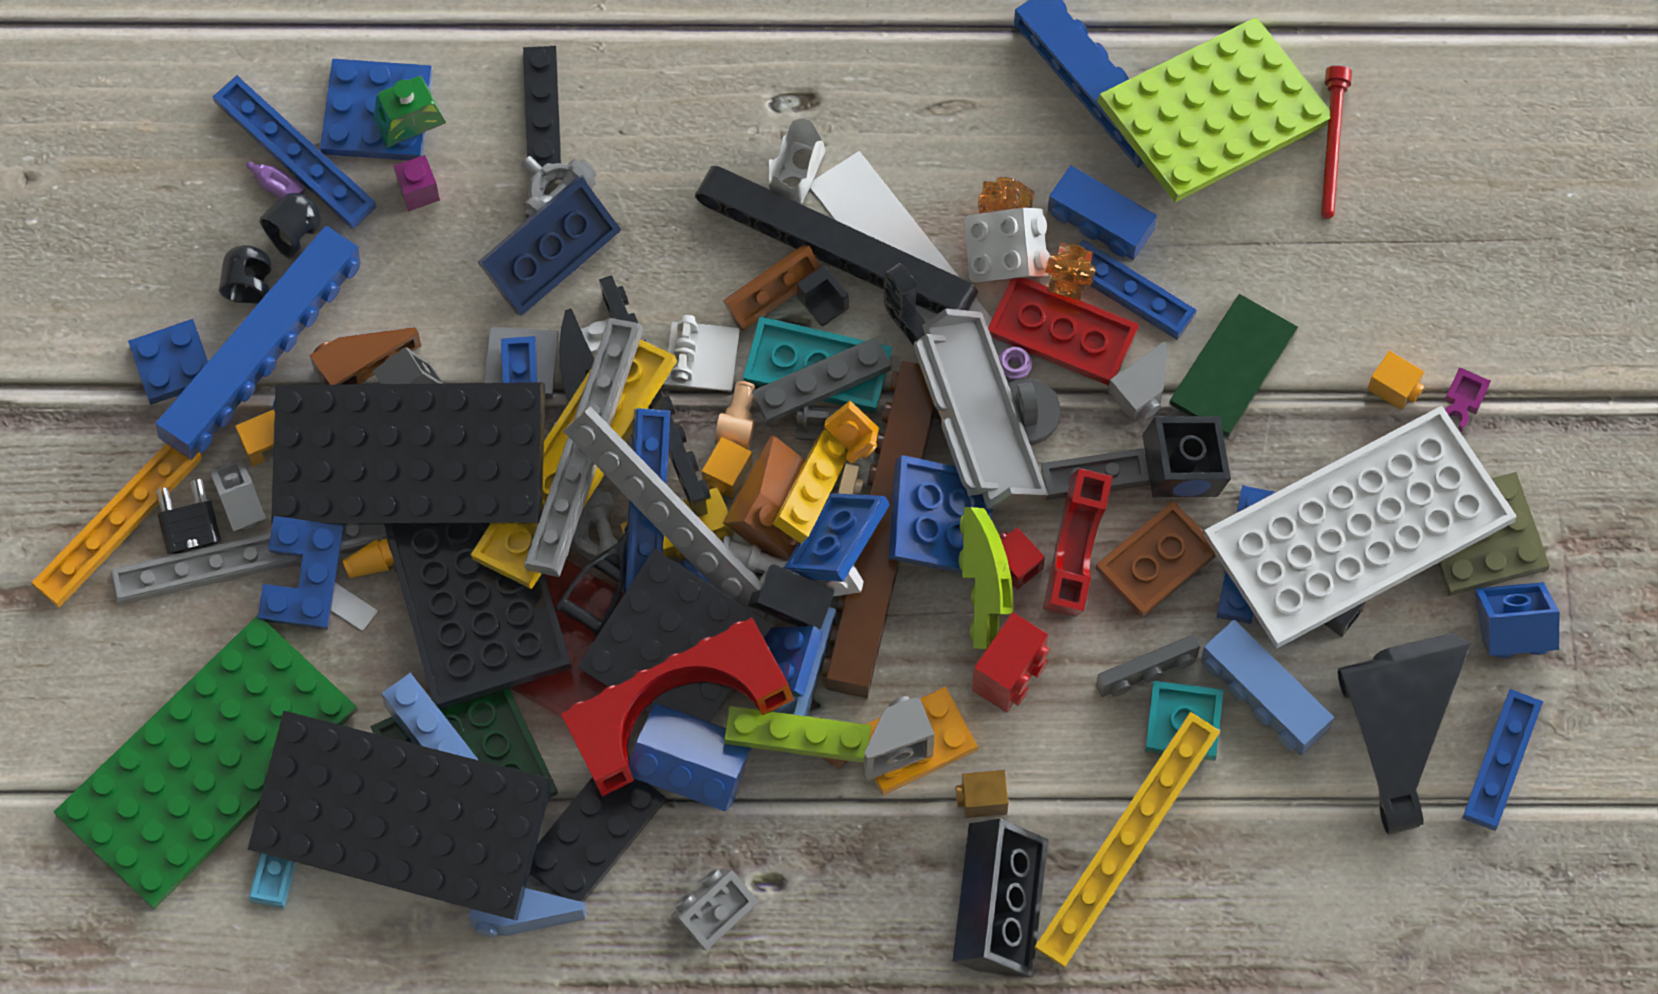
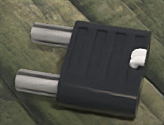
(187, 525)

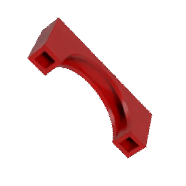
(731, 658)

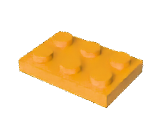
(951, 742)

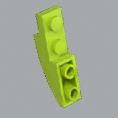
(987, 562)

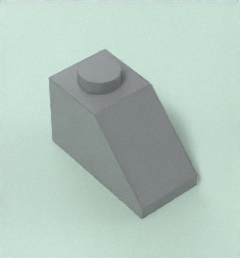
(1141, 384)
(238, 495)

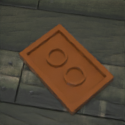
(1156, 559)

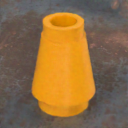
(370, 559)

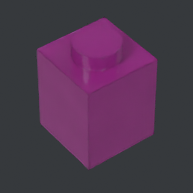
(416, 183)

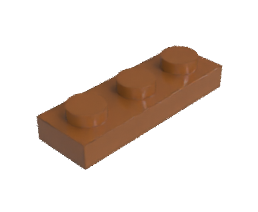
(771, 287)

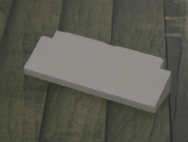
(978, 410)

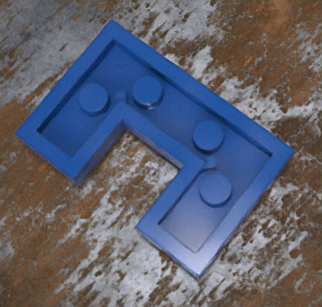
(313, 599)

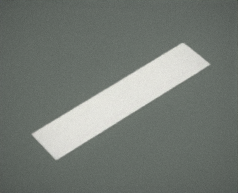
(864, 202)

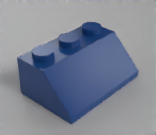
(688, 757)

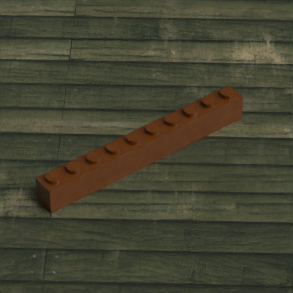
(865, 613)

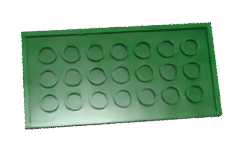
(198, 762)

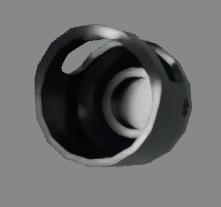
(294, 216)
(235, 267)

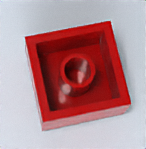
(1010, 663)

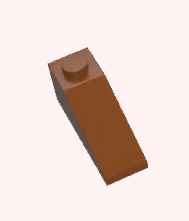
(354, 357)

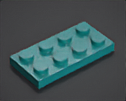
(787, 348)

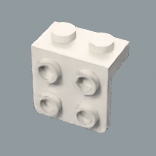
(1006, 244)

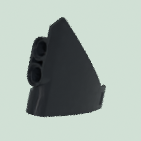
(1399, 712)

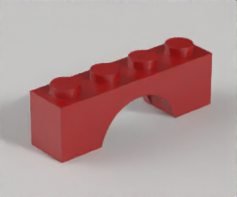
(1080, 520)

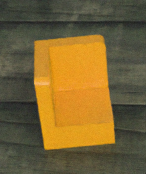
(257, 436)

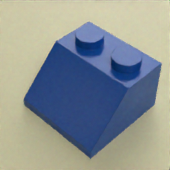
(1518, 619)

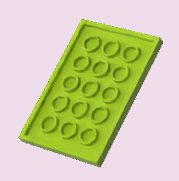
(1215, 109)

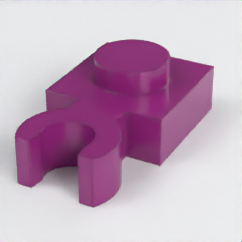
(1466, 395)

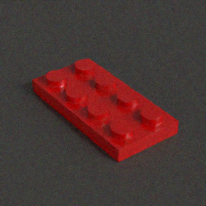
(1062, 330)

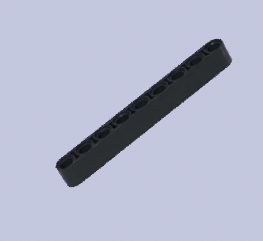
(829, 239)

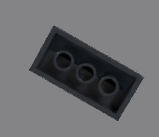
(1000, 898)

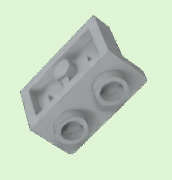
(714, 907)

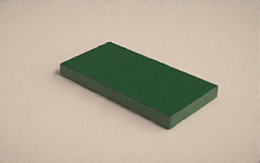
(1234, 363)

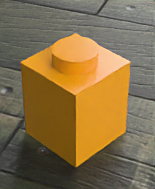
(1397, 381)
(727, 467)

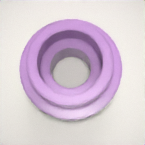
(1019, 355)

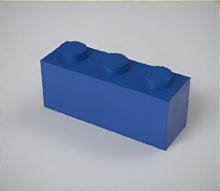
(1101, 213)

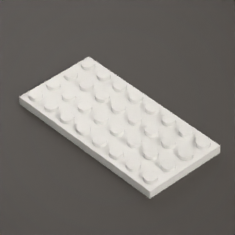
(1359, 526)

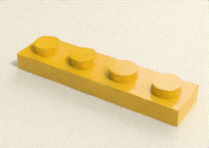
(812, 487)

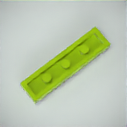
(797, 734)

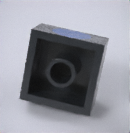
(1186, 456)

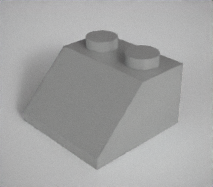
(899, 738)

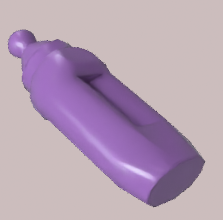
(275, 180)

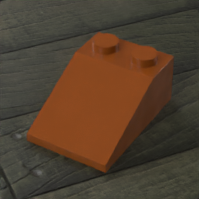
(763, 497)

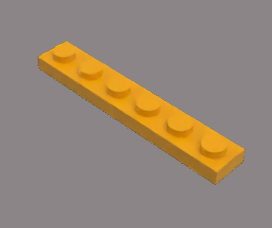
(113, 525)

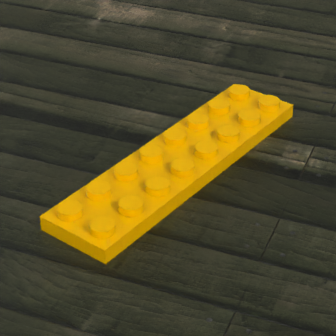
(507, 545)

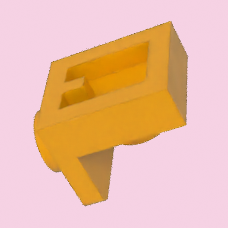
(854, 431)

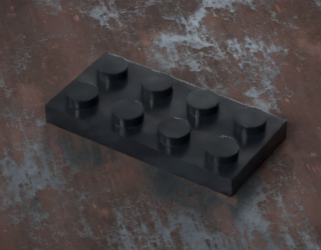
(592, 837)

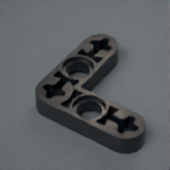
(901, 302)

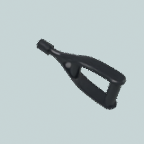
(606, 567)

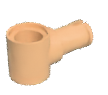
(737, 421)

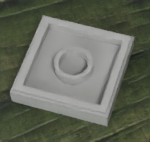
(546, 354)

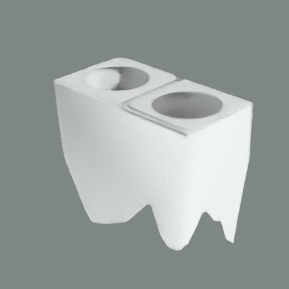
(807, 136)

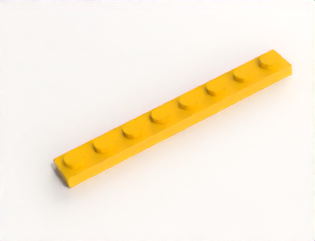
(1127, 840)

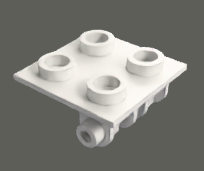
(703, 355)

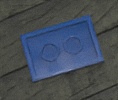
(837, 536)

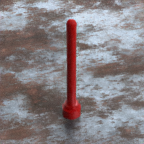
(1338, 80)

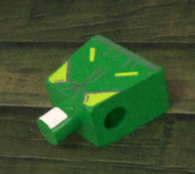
(406, 111)

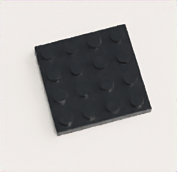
(663, 616)

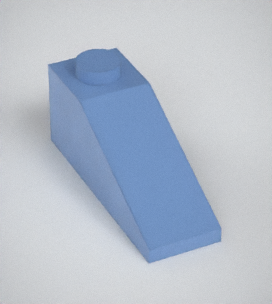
(536, 912)

